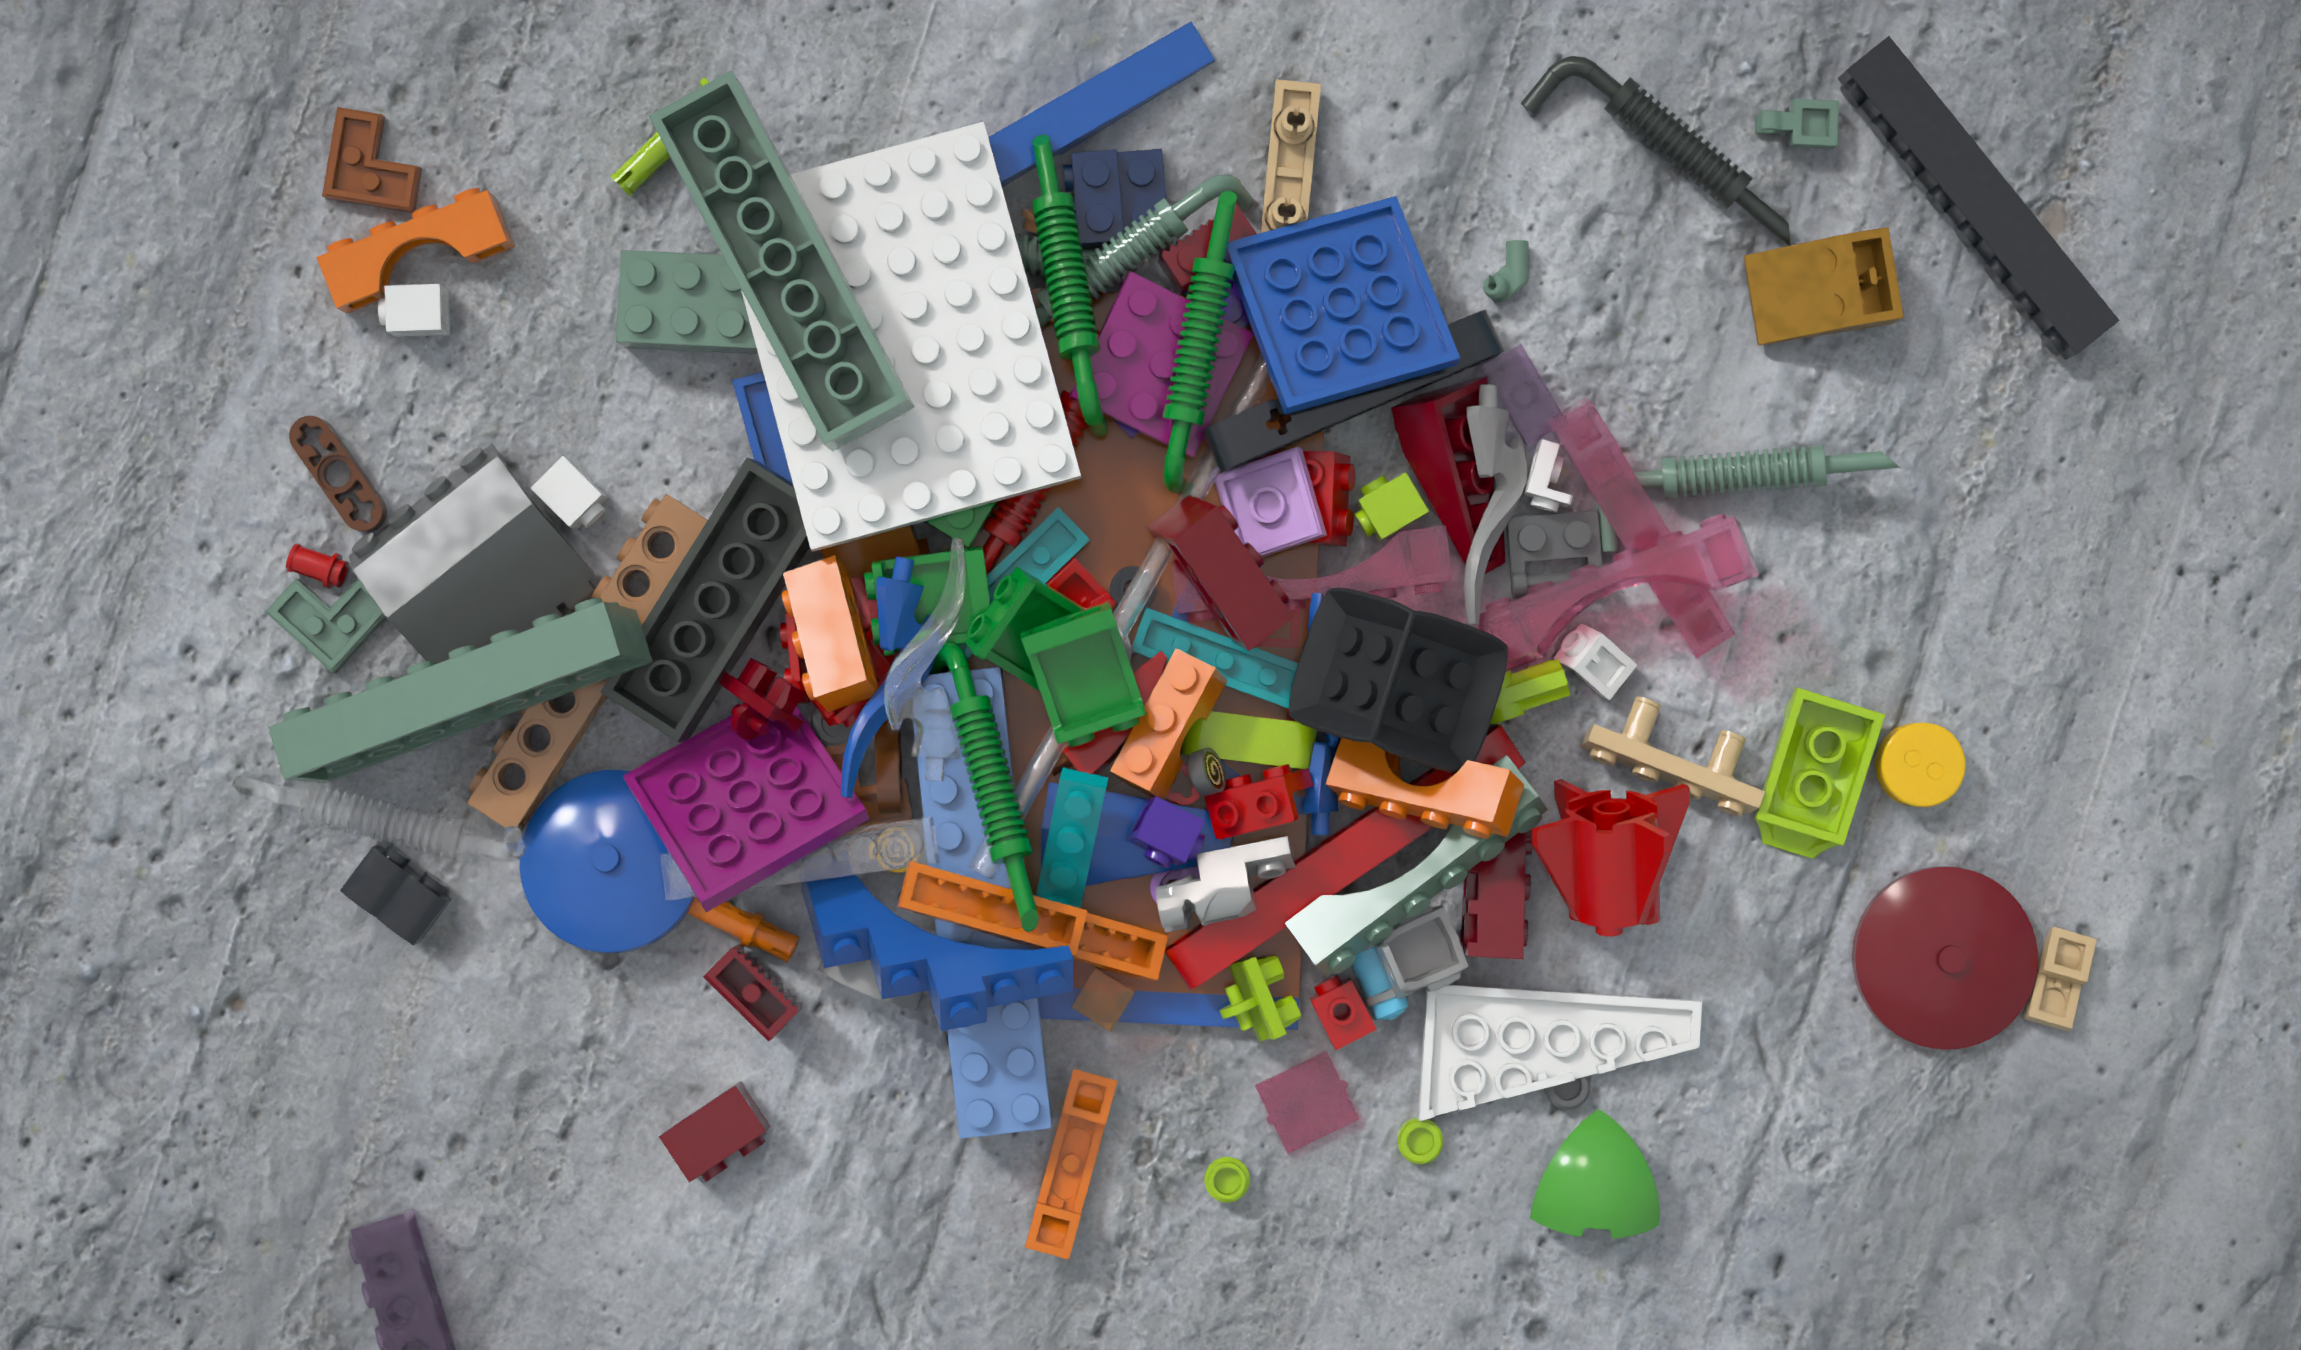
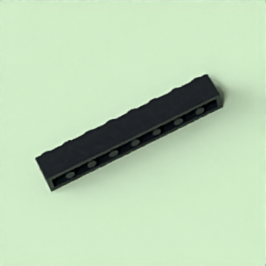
(1976, 199)

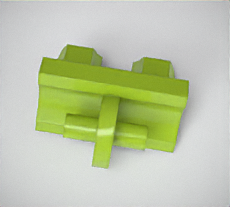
(1252, 1000)

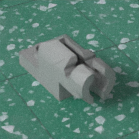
(1224, 883)

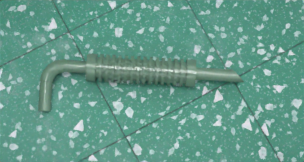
(1147, 238)
(1747, 472)

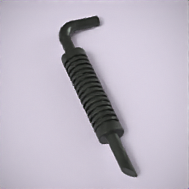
(1666, 135)

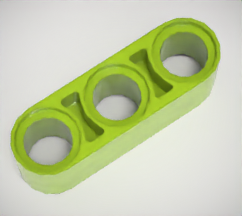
(1252, 739)

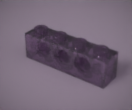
(402, 1237)

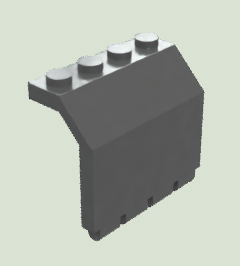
(469, 561)

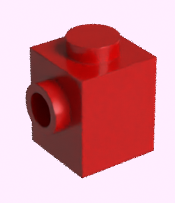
(1341, 1011)

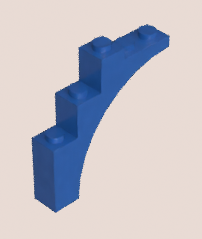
(909, 960)

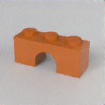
(1153, 747)

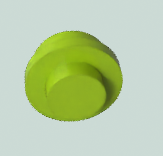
(1227, 1179)

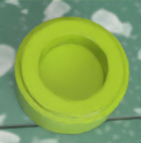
(1419, 1140)

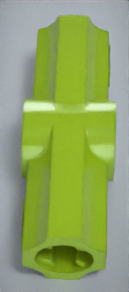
(1530, 689)

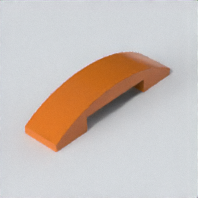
(1071, 1164)

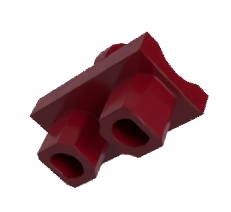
(758, 708)

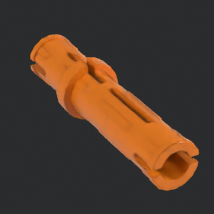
(749, 928)

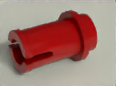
(317, 565)

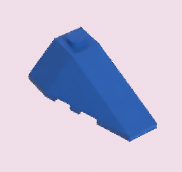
(1112, 853)

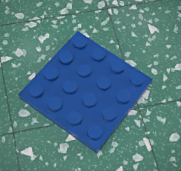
(1341, 305)

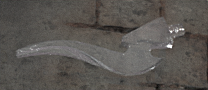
(903, 688)

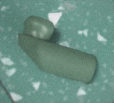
(1512, 276)

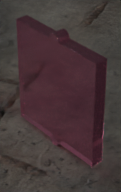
(1307, 1102)

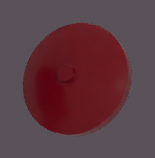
(1945, 957)

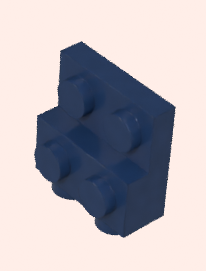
(1113, 190)

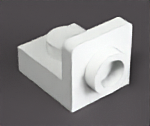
(1545, 469)
(1595, 660)

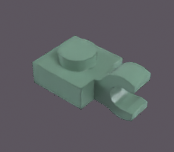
(1808, 122)

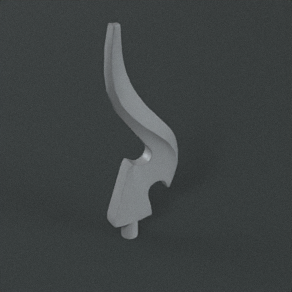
(1509, 468)

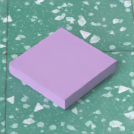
(1272, 502)

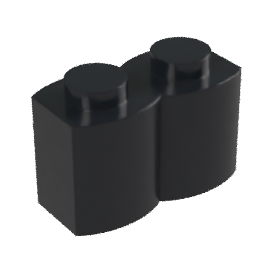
(397, 893)

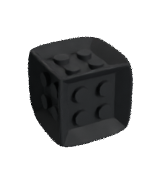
(1398, 679)

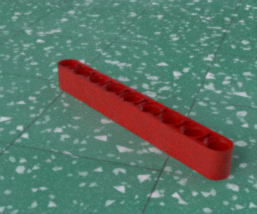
(1317, 873)

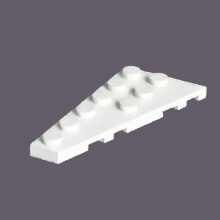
(1518, 1041)

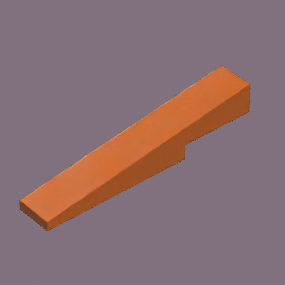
(994, 912)

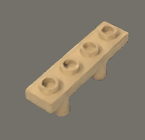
(1290, 154)
(1652, 764)

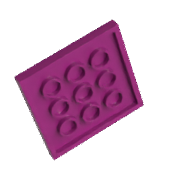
(743, 806)

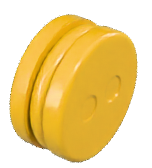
(1920, 764)

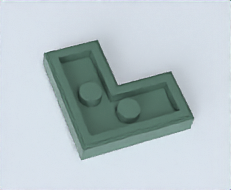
(327, 631)

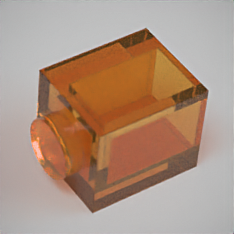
(1103, 998)

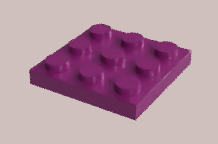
(1139, 356)

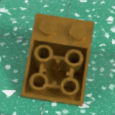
(1823, 287)

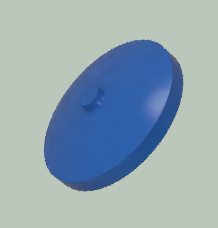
(598, 867)

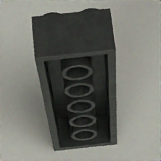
(715, 602)

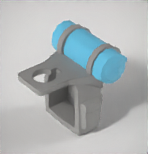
(1415, 956)

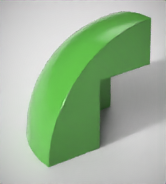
(1597, 1183)

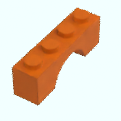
(363, 268)
(1476, 797)

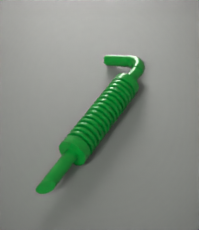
(1067, 283)
(1198, 343)
(991, 780)

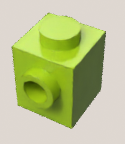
(1388, 506)

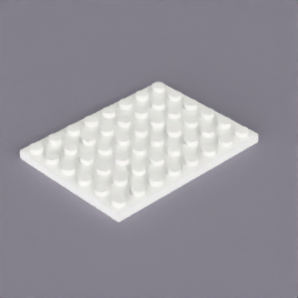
(952, 306)

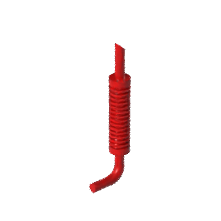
(1016, 511)

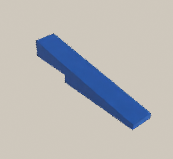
(1100, 101)

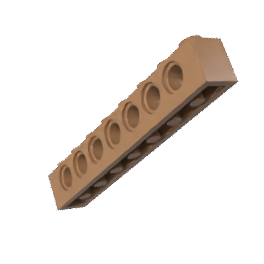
(489, 788)

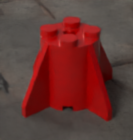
(1611, 853)

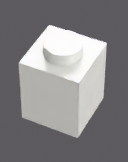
(415, 310)
(571, 494)

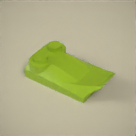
(1816, 773)

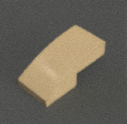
(2060, 974)

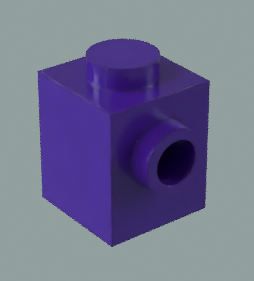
(1167, 833)

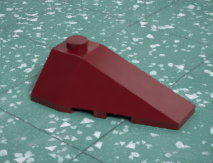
(1441, 454)

